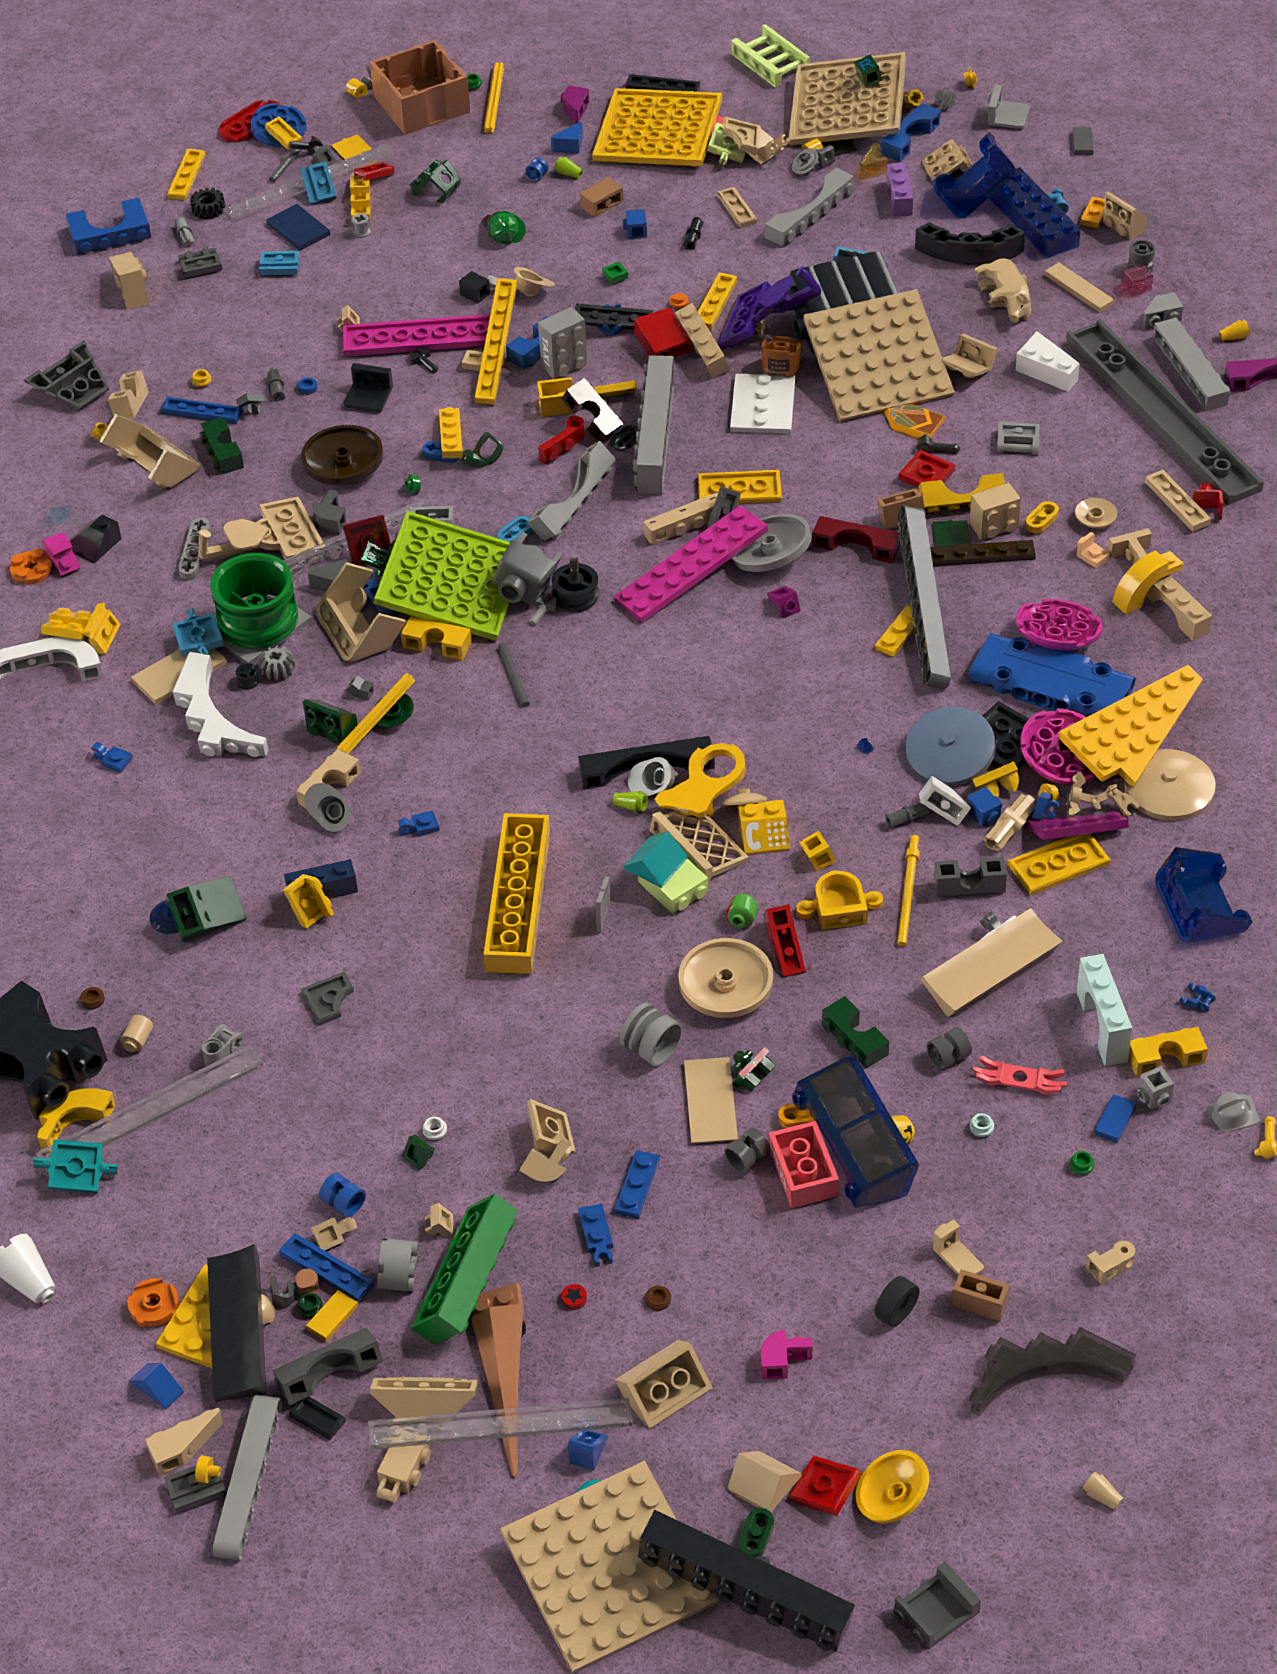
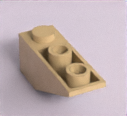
(178, 1444)

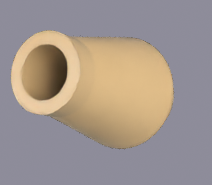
(1101, 1490)

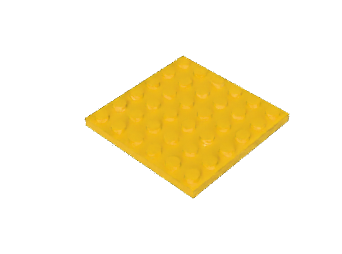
(657, 127)

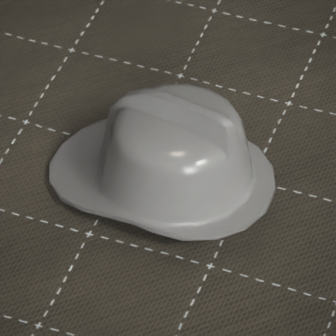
(652, 776)
(327, 807)
(1233, 1111)

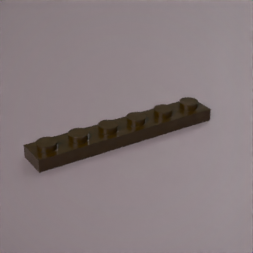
(983, 553)

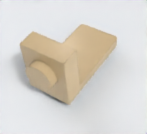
(952, 1251)

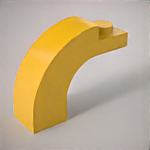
(1141, 576)
(80, 1105)

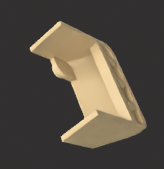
(149, 449)
(345, 624)

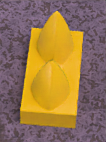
(1006, 775)

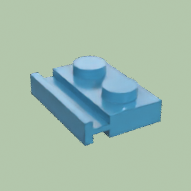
(318, 182)
(279, 263)

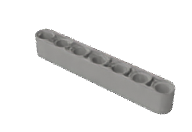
(246, 1476)

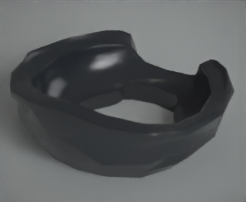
(626, 433)

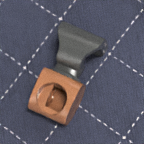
(305, 1282)

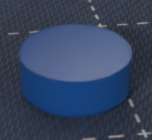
(307, 386)

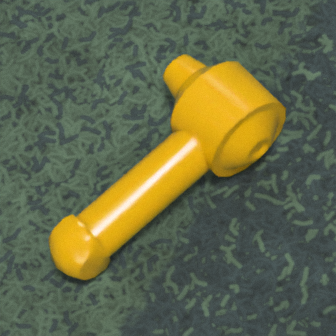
(1268, 1148)

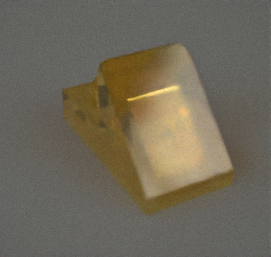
(873, 163)

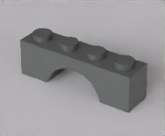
(354, 1352)

